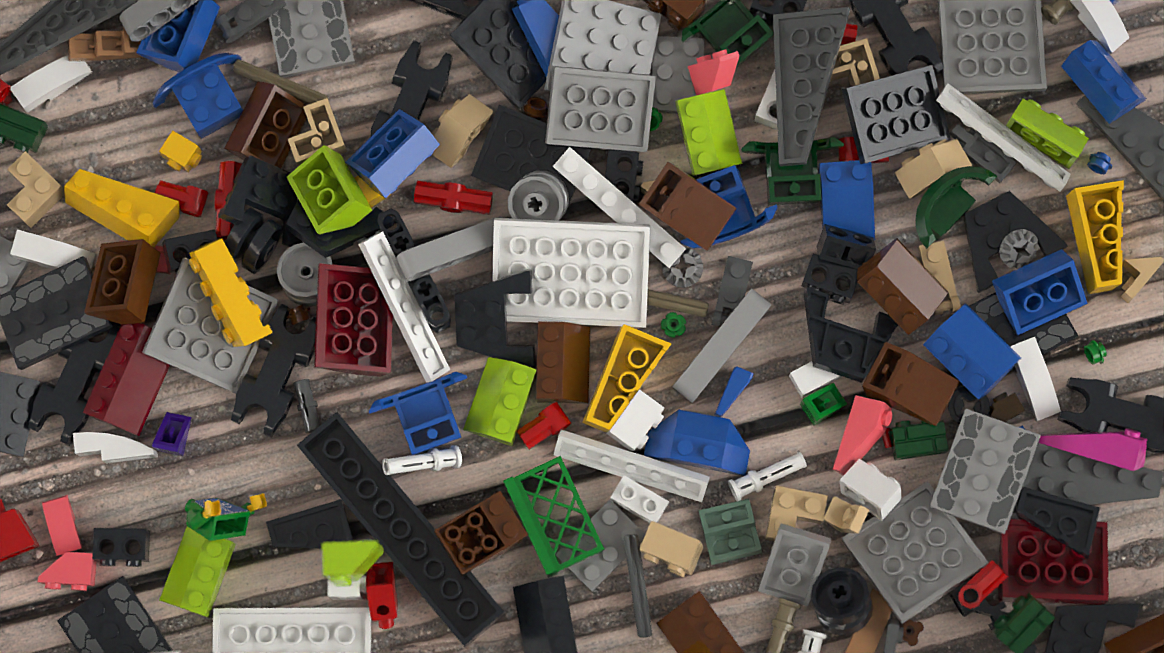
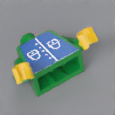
(220, 519)

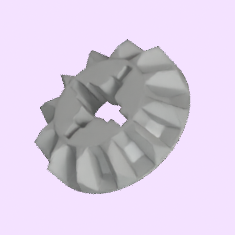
(1018, 238)
(692, 274)

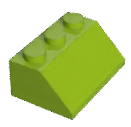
(708, 132)
(1047, 133)
(328, 191)
(500, 400)
(349, 560)
(197, 573)

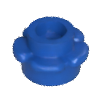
(1099, 163)

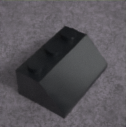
(545, 616)

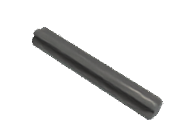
(638, 585)

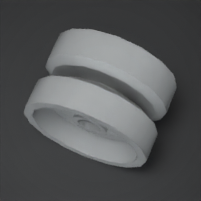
(543, 187)
(291, 272)

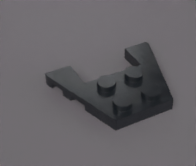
(264, 189)
(992, 222)
(334, 241)
(483, 319)
(842, 347)
(1083, 626)

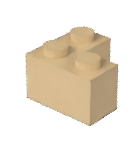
(856, 63)
(459, 128)
(323, 132)
(932, 163)
(39, 190)
(793, 505)
(671, 547)

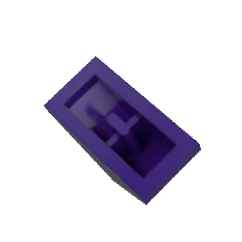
(172, 434)

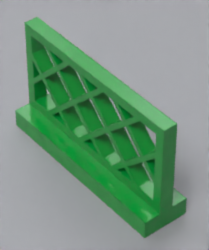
(533, 526)

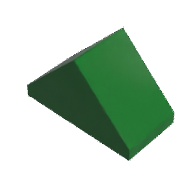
(822, 403)

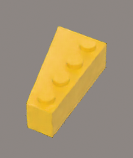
(122, 207)
(1098, 233)
(228, 294)
(626, 369)

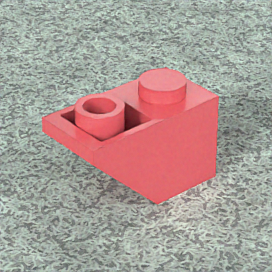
(713, 73)
(70, 569)

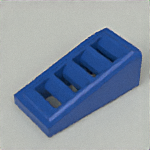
(737, 383)

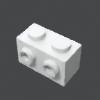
(636, 421)
(871, 488)

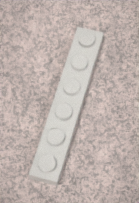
(1003, 137)
(617, 204)
(404, 307)
(632, 465)

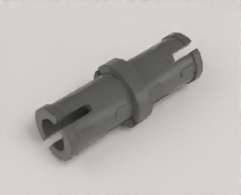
(307, 405)

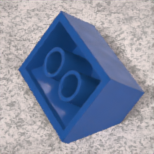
(182, 38)
(1102, 80)
(393, 153)
(1040, 291)
(972, 351)

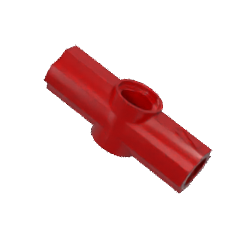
(227, 173)
(453, 197)

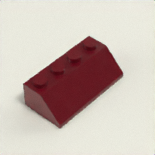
(127, 382)

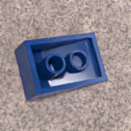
(847, 196)

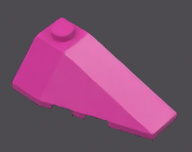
(1115, 448)

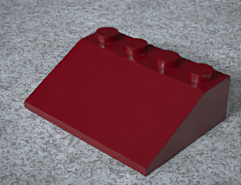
(352, 322)
(1051, 569)

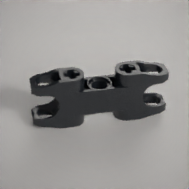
(901, 41)
(416, 85)
(430, 304)
(269, 387)
(68, 394)
(1106, 410)

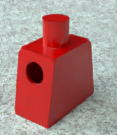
(14, 534)
(382, 594)

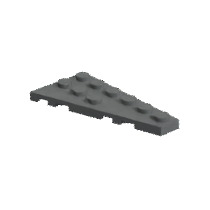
(54, 25)
(804, 62)
(1137, 139)
(1088, 479)

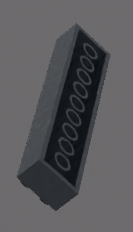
(400, 529)

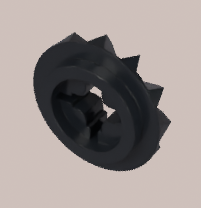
(956, 404)

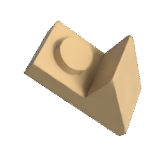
(1141, 269)
(844, 516)

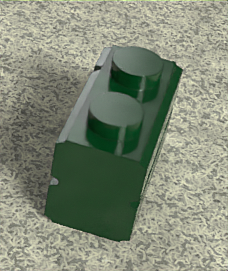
(21, 129)
(918, 439)
(1023, 623)

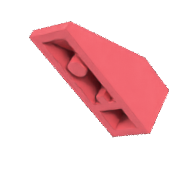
(863, 429)

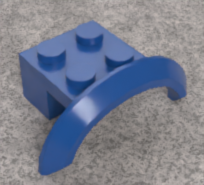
(204, 94)
(729, 186)
(425, 413)

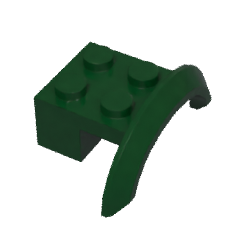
(731, 28)
(792, 183)
(947, 202)

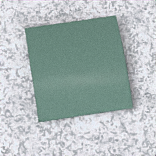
(730, 531)

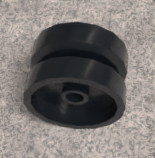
(253, 240)
(842, 601)

